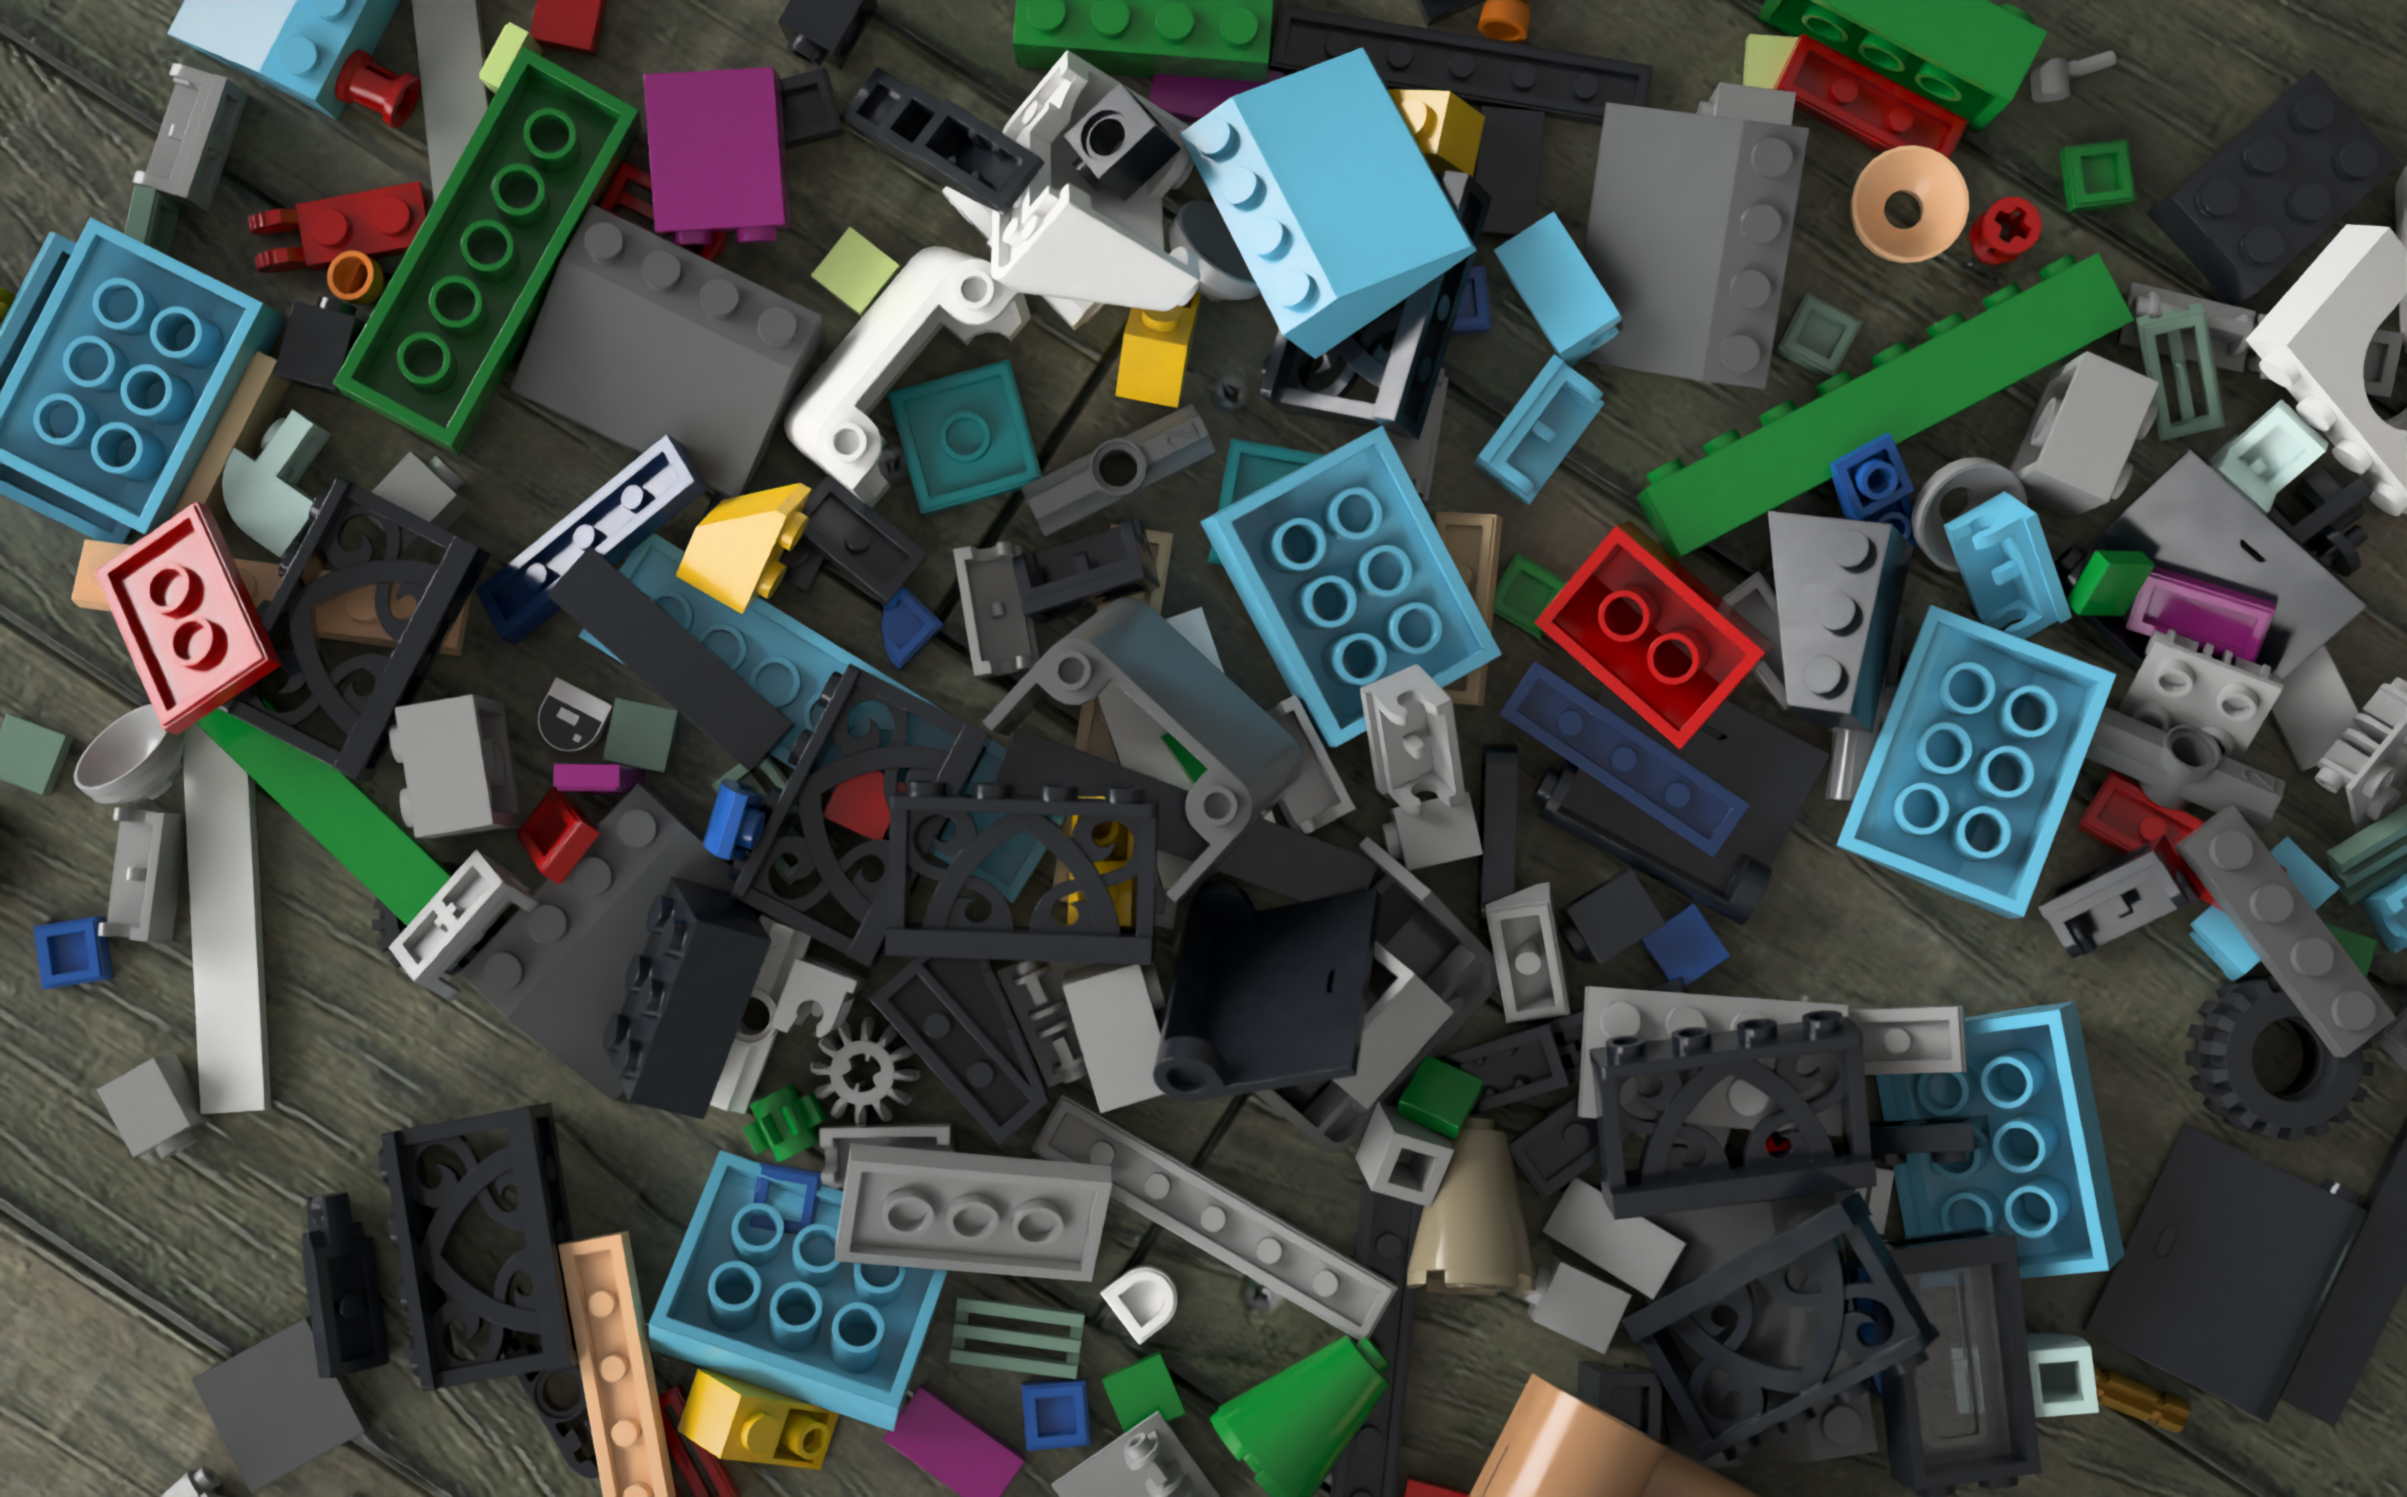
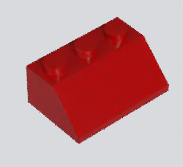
(1654, 633)

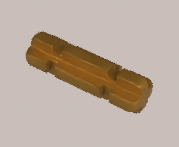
(2141, 1400)

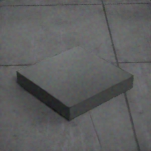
(277, 1407)

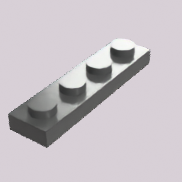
(2285, 932)

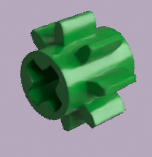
(784, 1123)

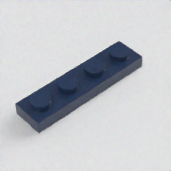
(610, 521)
(1623, 758)

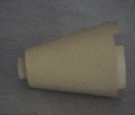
(1476, 1224)

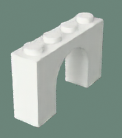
(2318, 350)

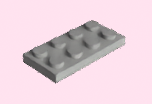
(1658, 1014)
(972, 1212)

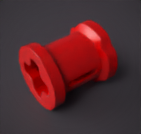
(378, 88)
(2022, 233)

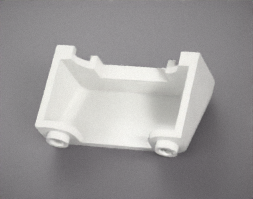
(1081, 241)
(932, 291)

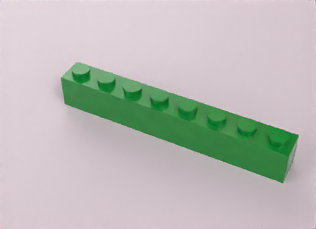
(1899, 397)

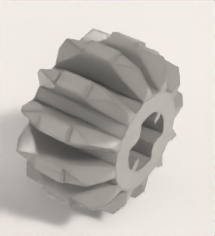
(846, 1060)

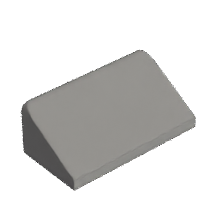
(2313, 709)
(1528, 954)

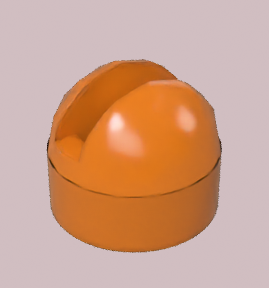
(1505, 20)
(355, 278)

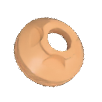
(1935, 186)

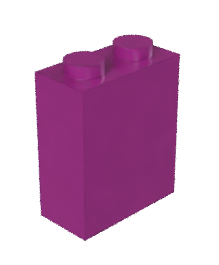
(717, 155)

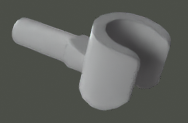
(2052, 79)

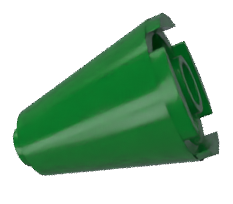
(1304, 1416)

